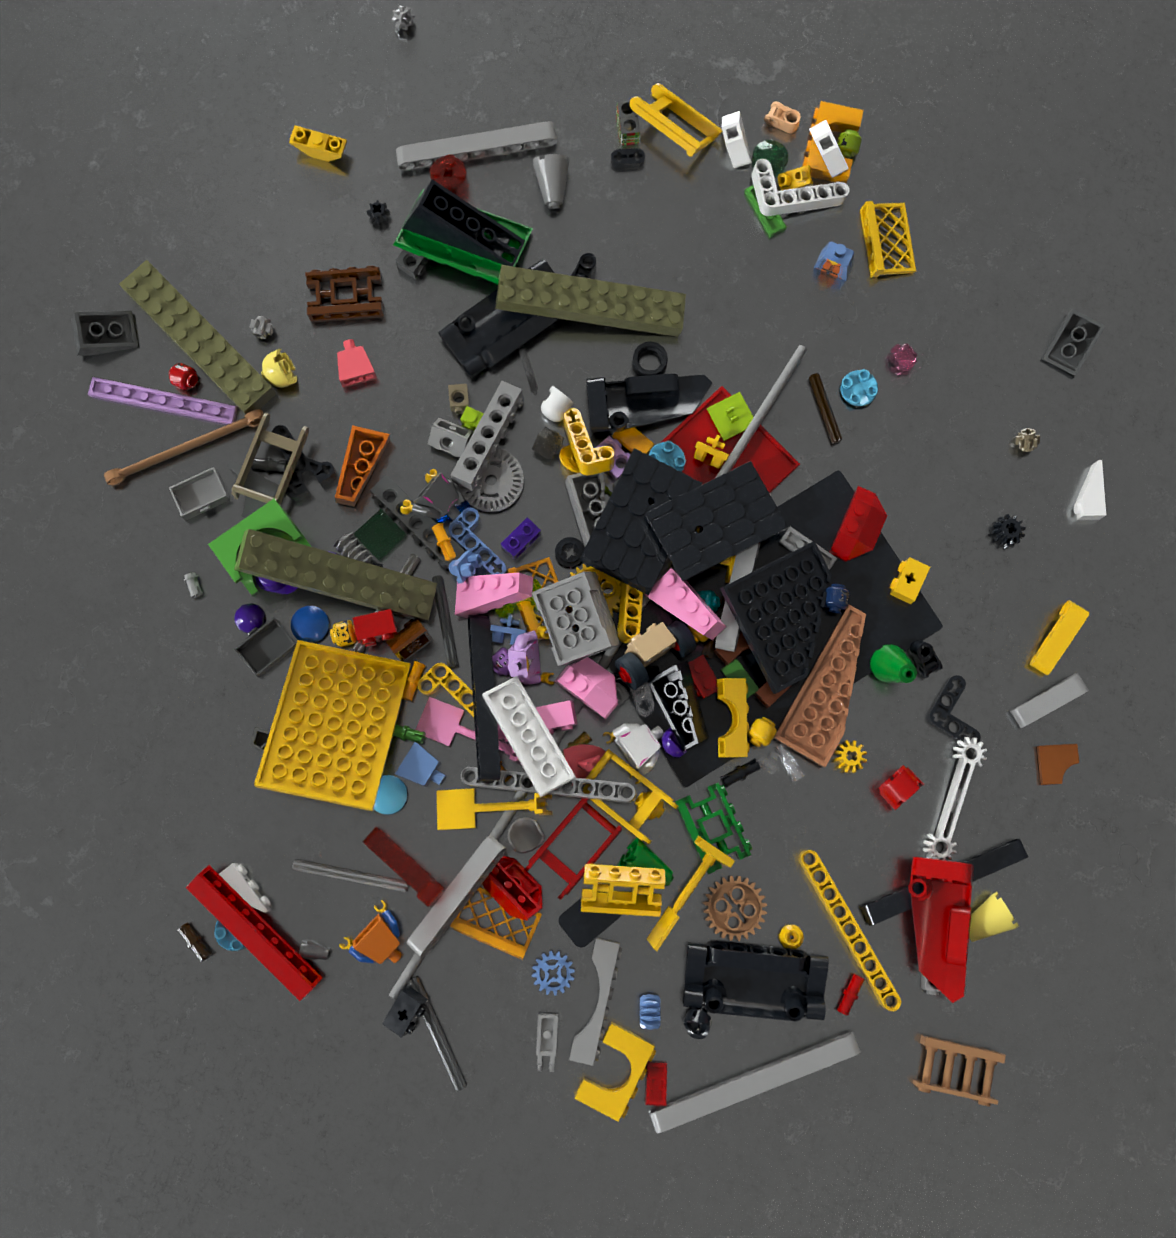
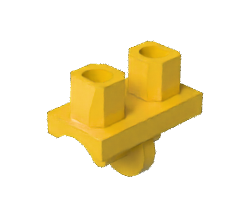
(795, 178)
(703, 449)

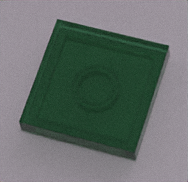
(380, 535)

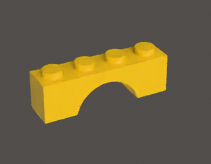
(733, 693)

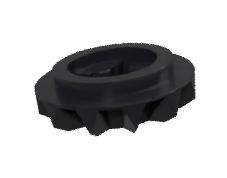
(566, 544)

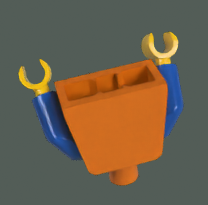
(376, 940)

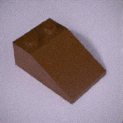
(409, 639)

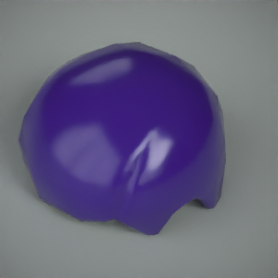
(249, 617)
(671, 744)

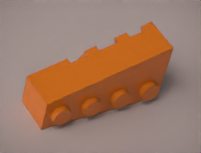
(360, 460)

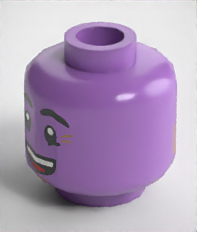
(501, 662)

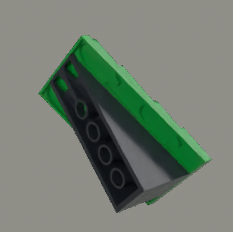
(460, 235)

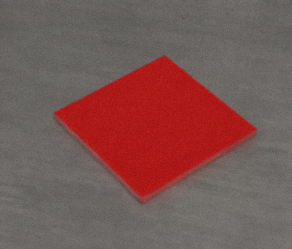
(763, 450)

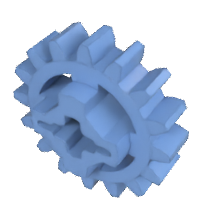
(560, 978)

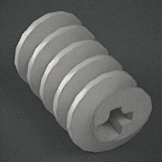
(349, 548)

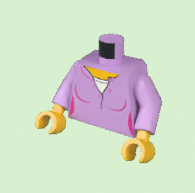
(525, 660)

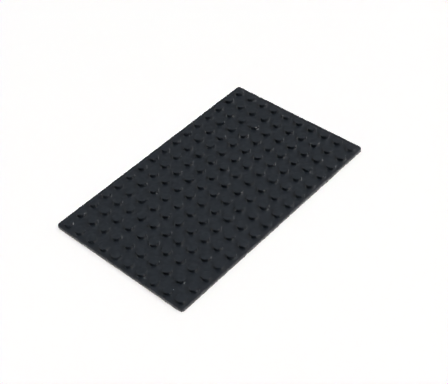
(888, 620)

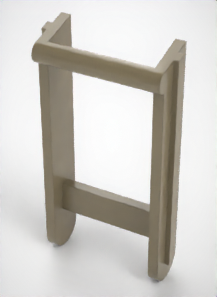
(276, 440)

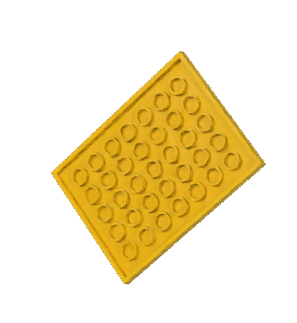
(333, 725)

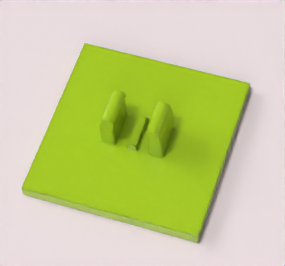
(731, 416)

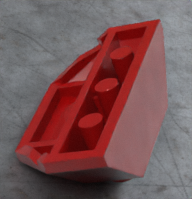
(860, 526)
(514, 889)

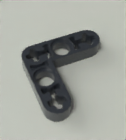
(945, 711)

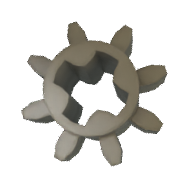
(1027, 440)

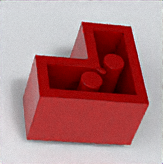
(373, 626)

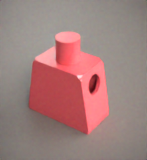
(354, 364)

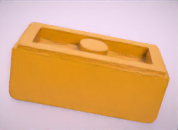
(632, 438)

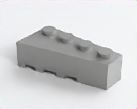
(587, 500)

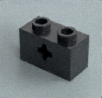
(405, 1012)

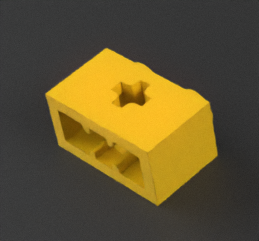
(909, 591)

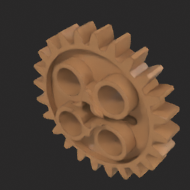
(720, 918)

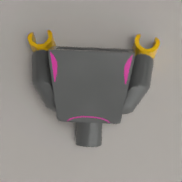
(435, 499)

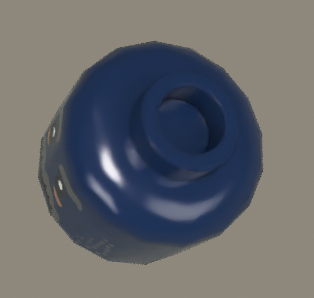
(837, 598)

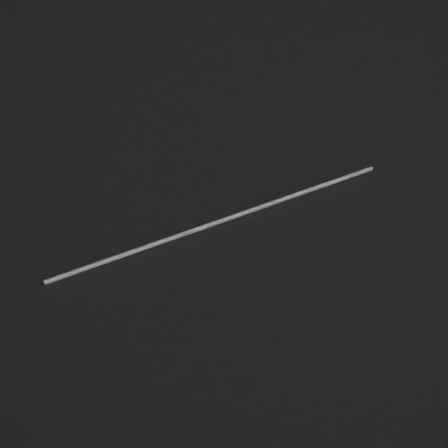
(609, 654)

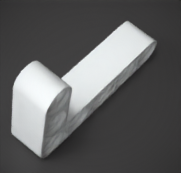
(793, 196)

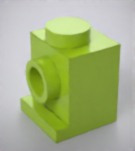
(471, 418)

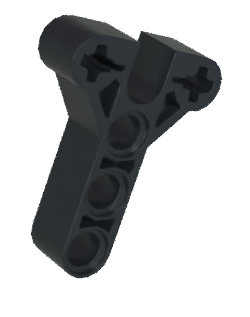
(311, 468)

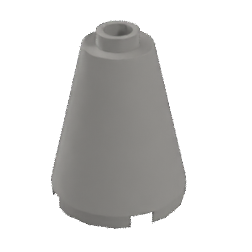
(552, 178)

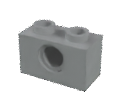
(442, 430)

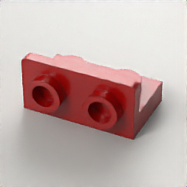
(703, 677)

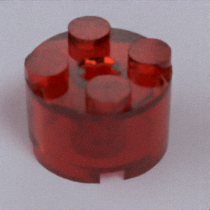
(450, 173)

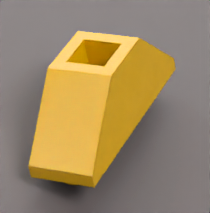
(317, 144)

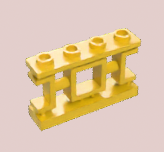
(619, 901)

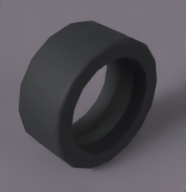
(649, 346)

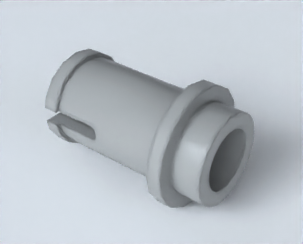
(193, 584)

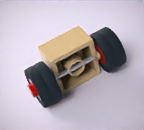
(650, 647)

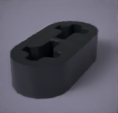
(628, 158)

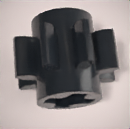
(378, 212)

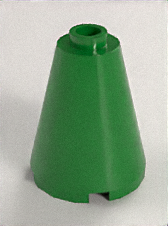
(892, 665)
(642, 856)

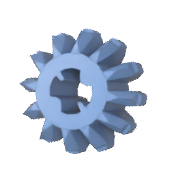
(650, 1012)

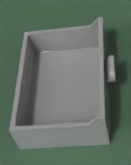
(199, 493)

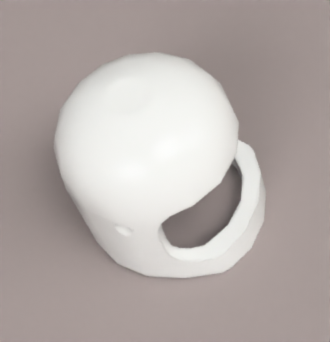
(556, 405)

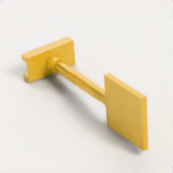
(458, 808)
(670, 916)

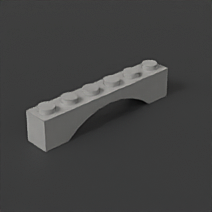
(585, 1043)

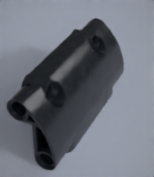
(755, 981)

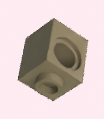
(455, 391)

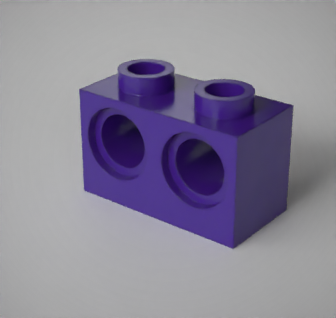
(521, 539)

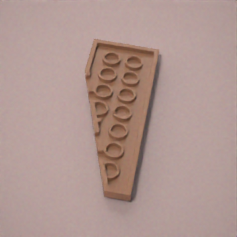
(821, 707)

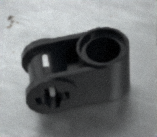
(585, 271)
(926, 661)

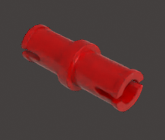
(850, 994)

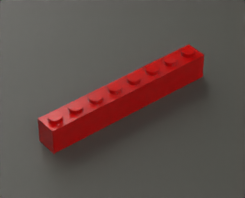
(254, 932)

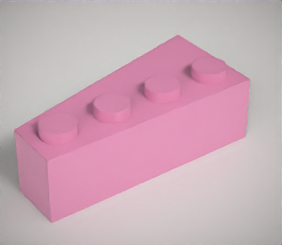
(488, 592)
(686, 604)

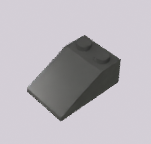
(103, 332)
(1073, 342)

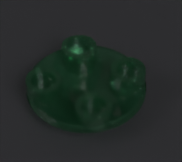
(773, 152)

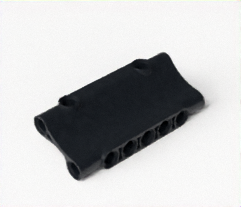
(492, 331)

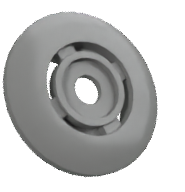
(508, 484)

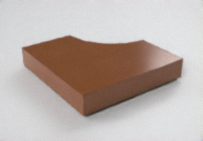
(1054, 762)

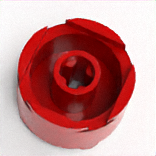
(901, 787)

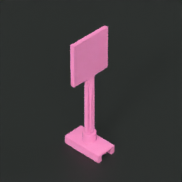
(442, 721)

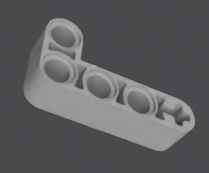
(1049, 700)

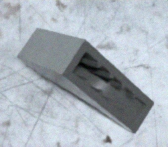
(256, 483)

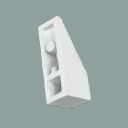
(1091, 499)

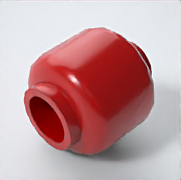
(183, 376)

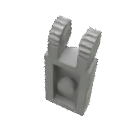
(546, 1039)

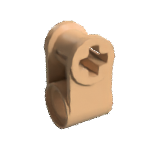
(782, 117)

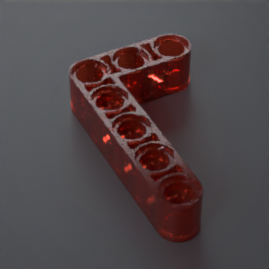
(409, 870)

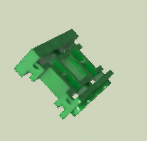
(728, 821)

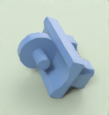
(465, 566)
(498, 631)

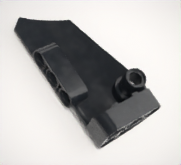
(643, 399)

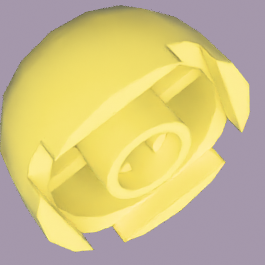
(278, 369)

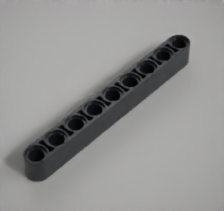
(482, 681)
(984, 865)

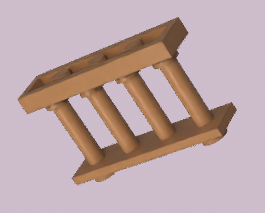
(971, 1054)

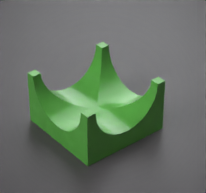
(269, 520)

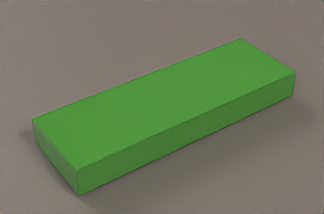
(772, 224)

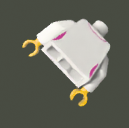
(638, 745)

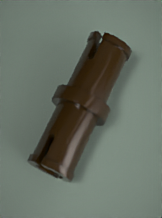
(194, 942)

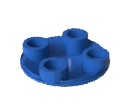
(309, 624)

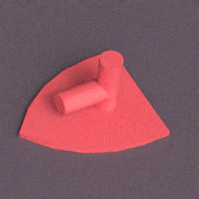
(583, 758)

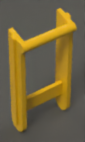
(665, 99)
(647, 807)

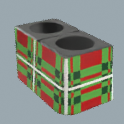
(627, 137)

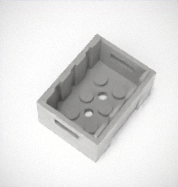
(589, 612)

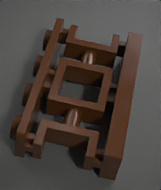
(344, 307)

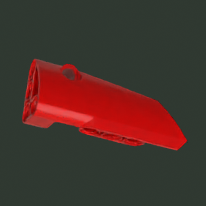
(942, 922)

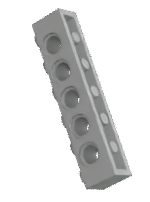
(504, 394)

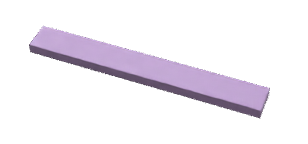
(162, 401)

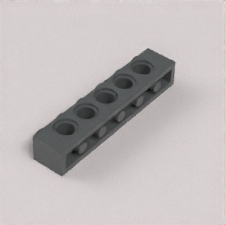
(386, 488)

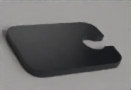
(585, 926)

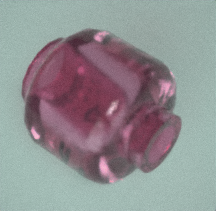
(903, 357)

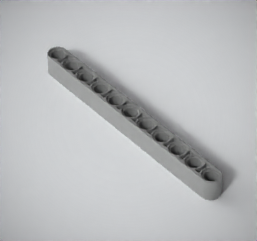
(754, 1082)

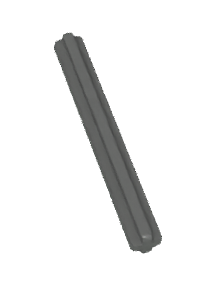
(445, 623)

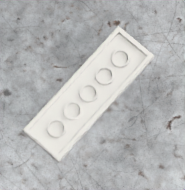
(528, 736)

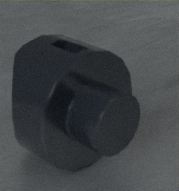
(695, 1020)

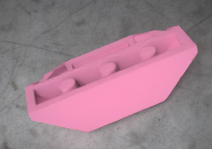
(590, 685)

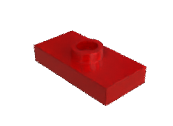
(656, 1084)

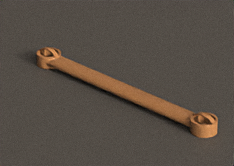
(117, 475)

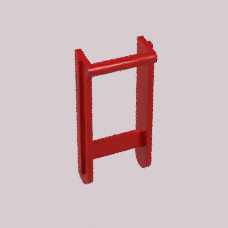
(556, 864)

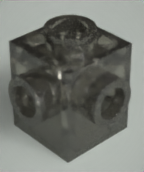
(548, 443)

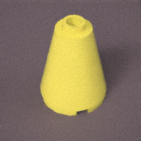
(991, 919)

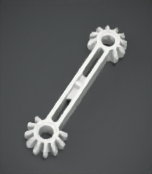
(955, 799)

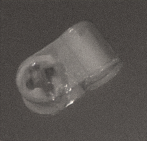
(643, 695)

